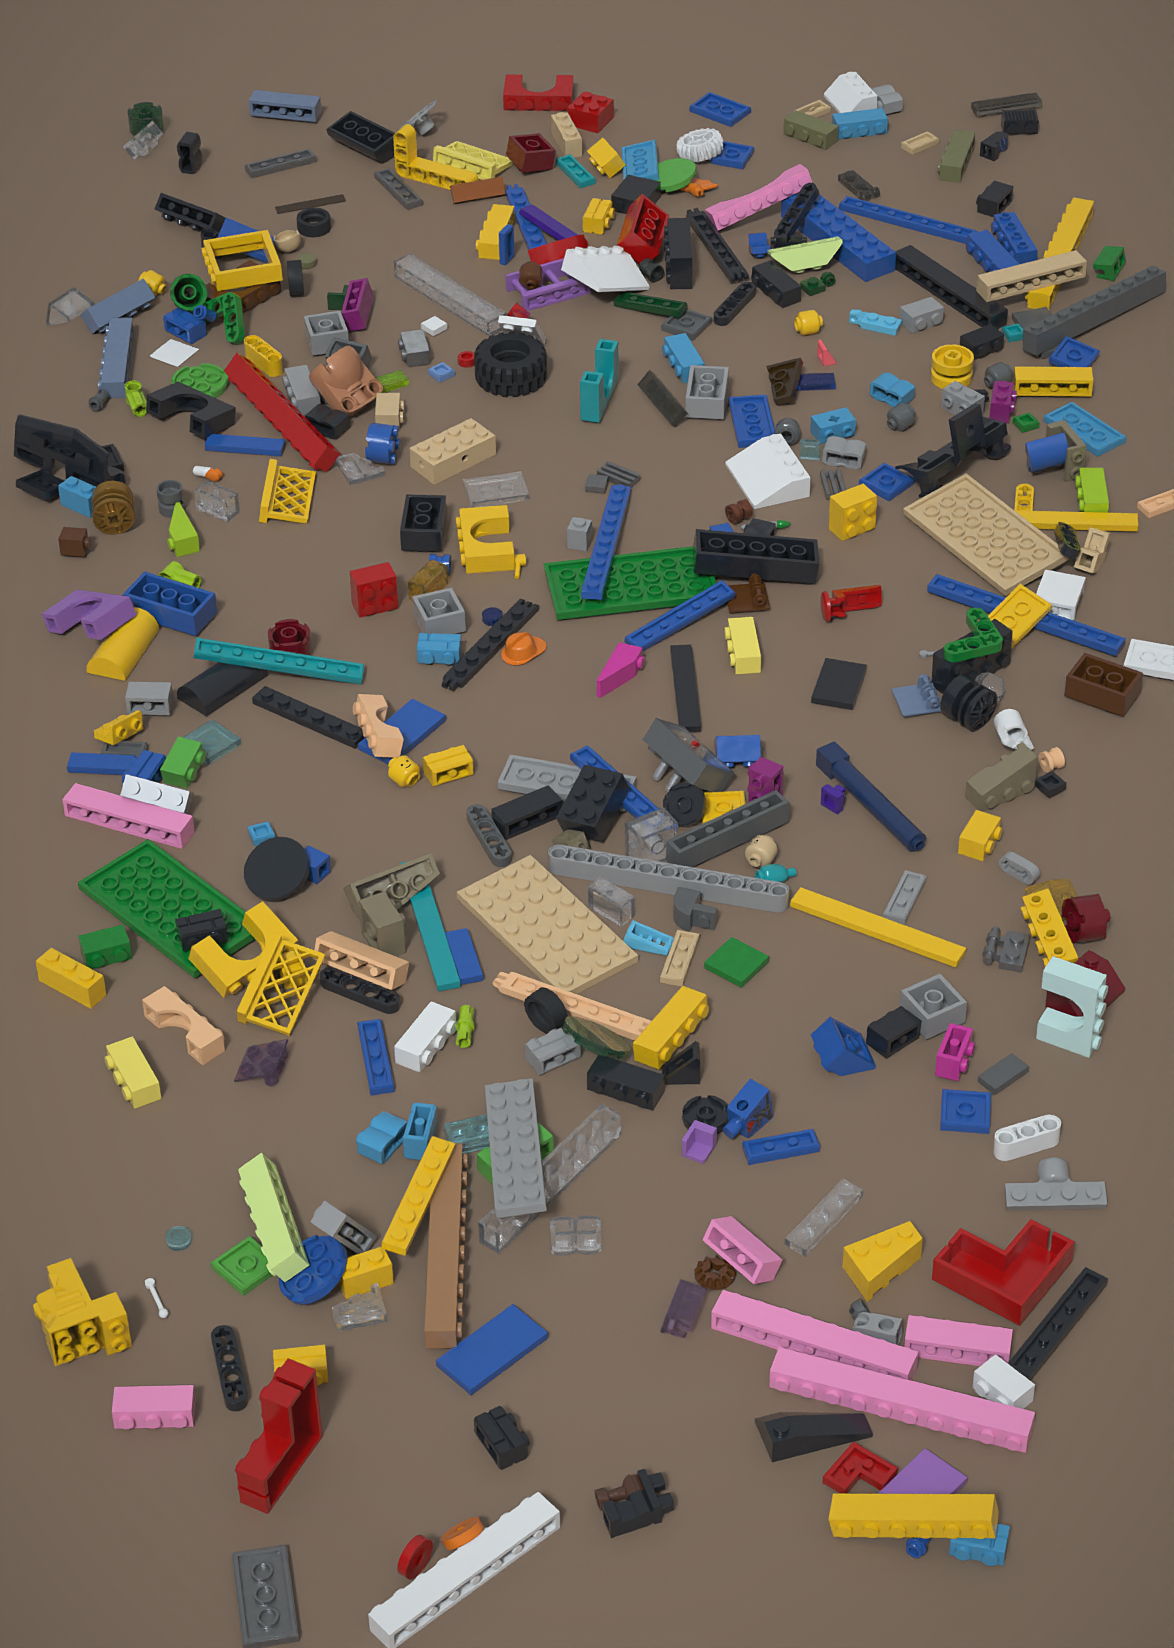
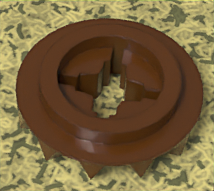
(711, 1280)

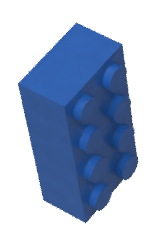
(173, 602)

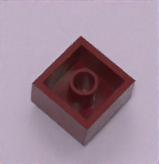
(530, 152)

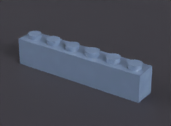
(116, 357)

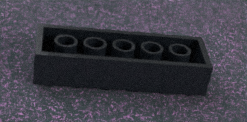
(758, 554)

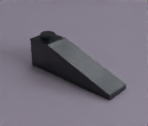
(804, 1432)

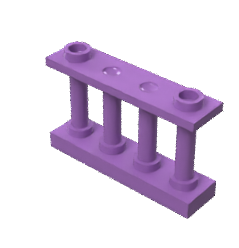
(549, 294)

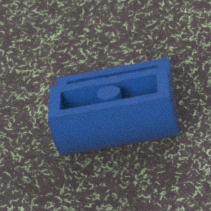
(1046, 452)

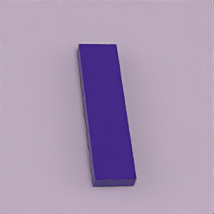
(546, 222)

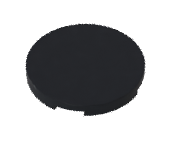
(276, 869)

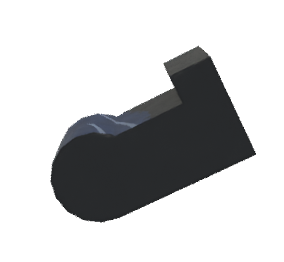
(995, 144)

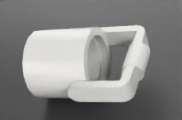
(1011, 729)

